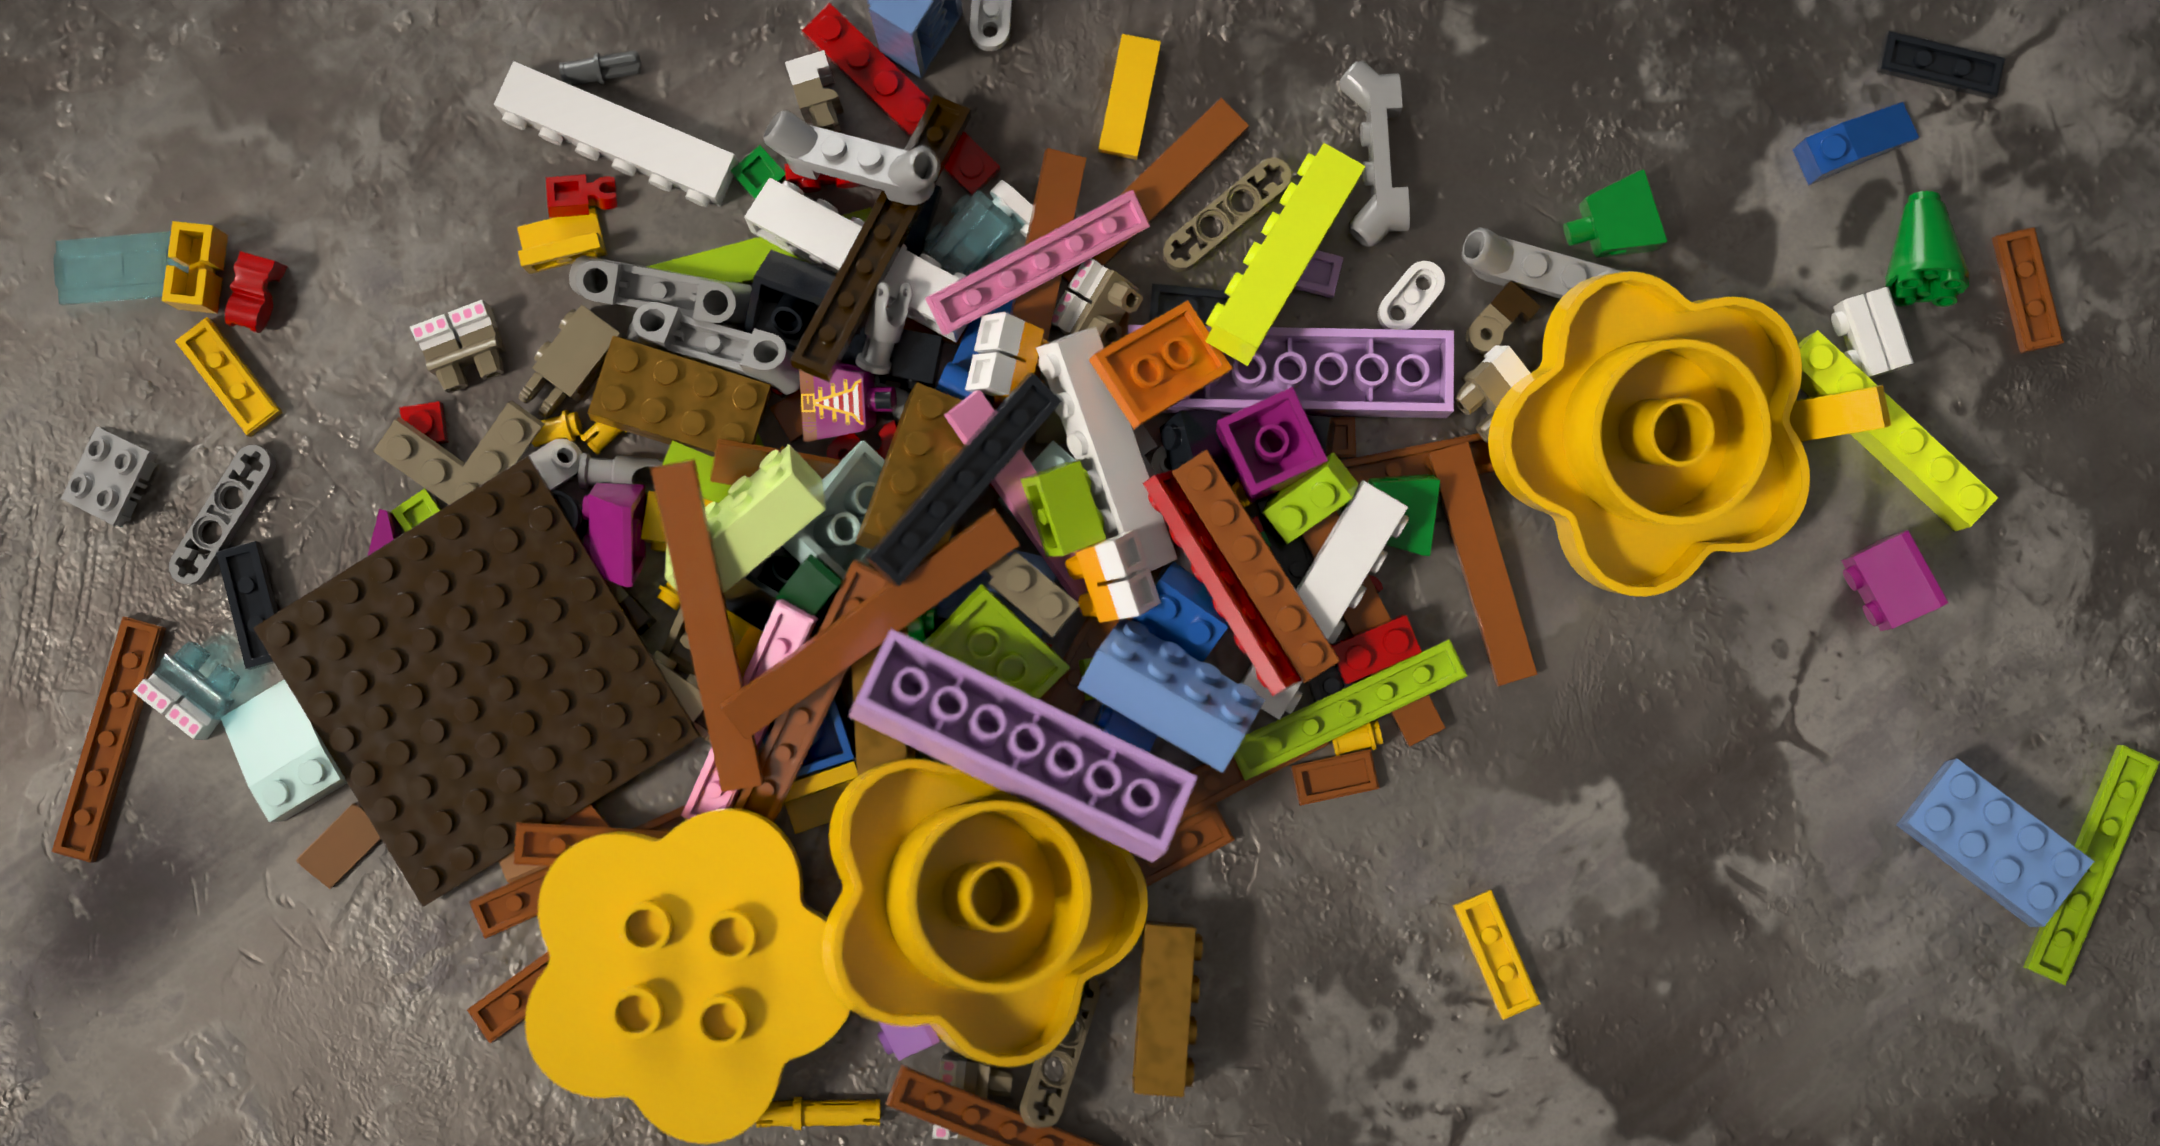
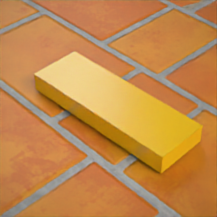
(1129, 96)
(228, 376)
(1840, 413)
(1496, 954)

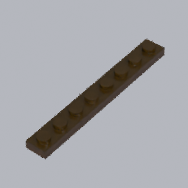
(874, 251)

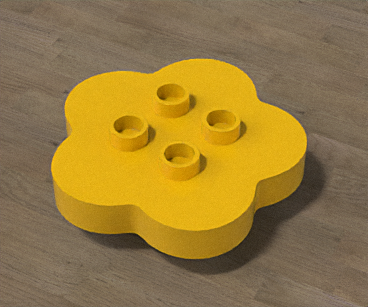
(1655, 431)
(972, 910)
(681, 972)

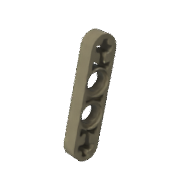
(1229, 217)
(1068, 1054)

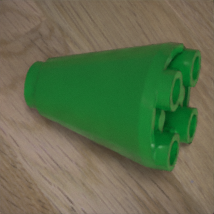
(1926, 255)

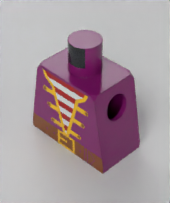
(843, 404)

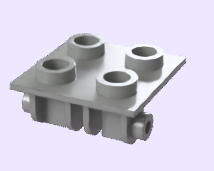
(109, 476)

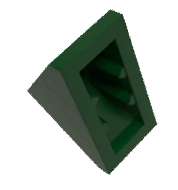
(811, 587)

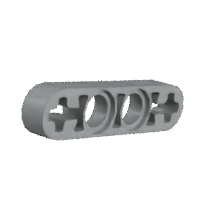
(228, 519)

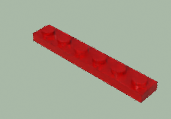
(892, 91)
(1228, 594)

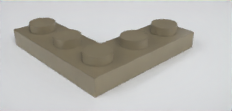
(445, 473)

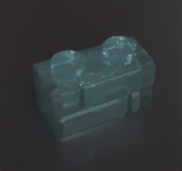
(969, 235)

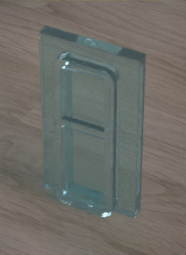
(111, 268)

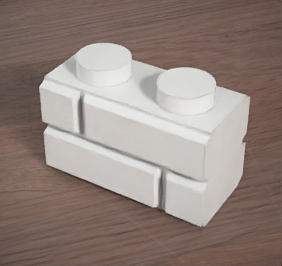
(1872, 333)

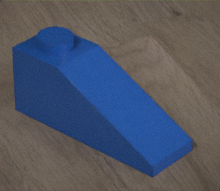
(1854, 142)

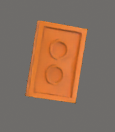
(1160, 364)

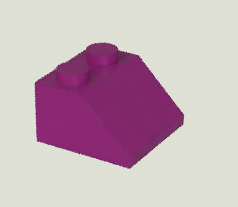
(1270, 444)
(615, 530)
(1893, 581)

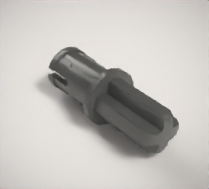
(600, 68)

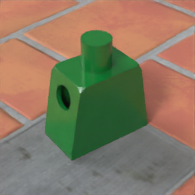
(1619, 219)
(1421, 498)

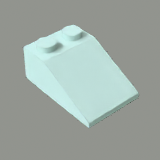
(847, 497)
(281, 753)

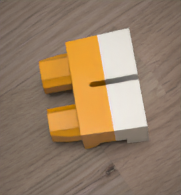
(1006, 354)
(1106, 572)

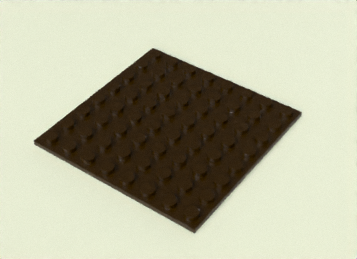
(476, 680)

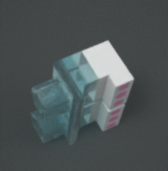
(186, 694)

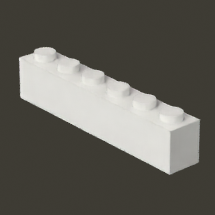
(615, 134)
(824, 238)
(1104, 444)
(1338, 572)

